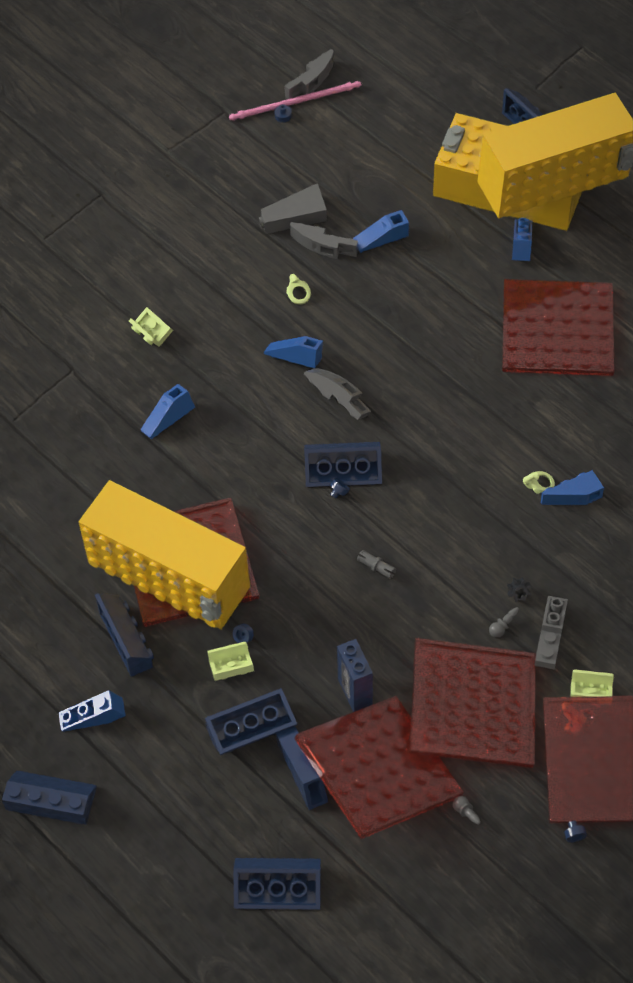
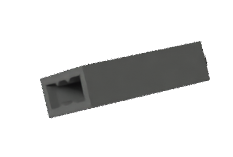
(302, 207)

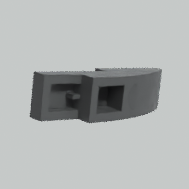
(314, 76)
(321, 243)
(337, 387)
(551, 632)

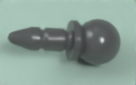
(498, 628)
(463, 806)

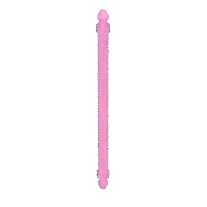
(347, 87)

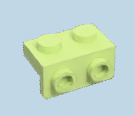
(152, 327)
(230, 661)
(591, 684)

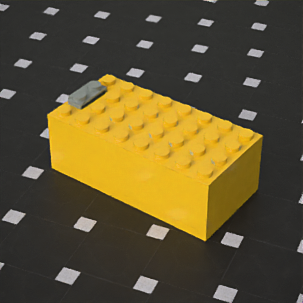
(556, 155)
(458, 170)
(165, 554)

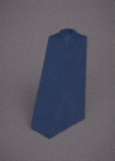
(304, 774)

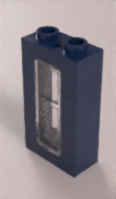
(355, 675)

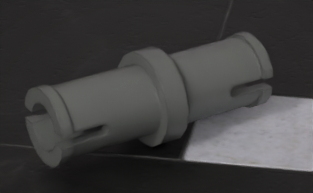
(376, 564)

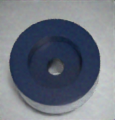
(283, 113)
(339, 488)
(243, 633)
(575, 832)

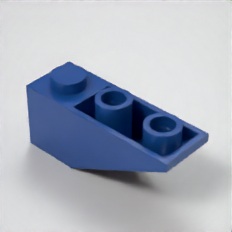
(386, 230)
(522, 239)
(298, 350)
(168, 410)
(577, 491)
(93, 712)

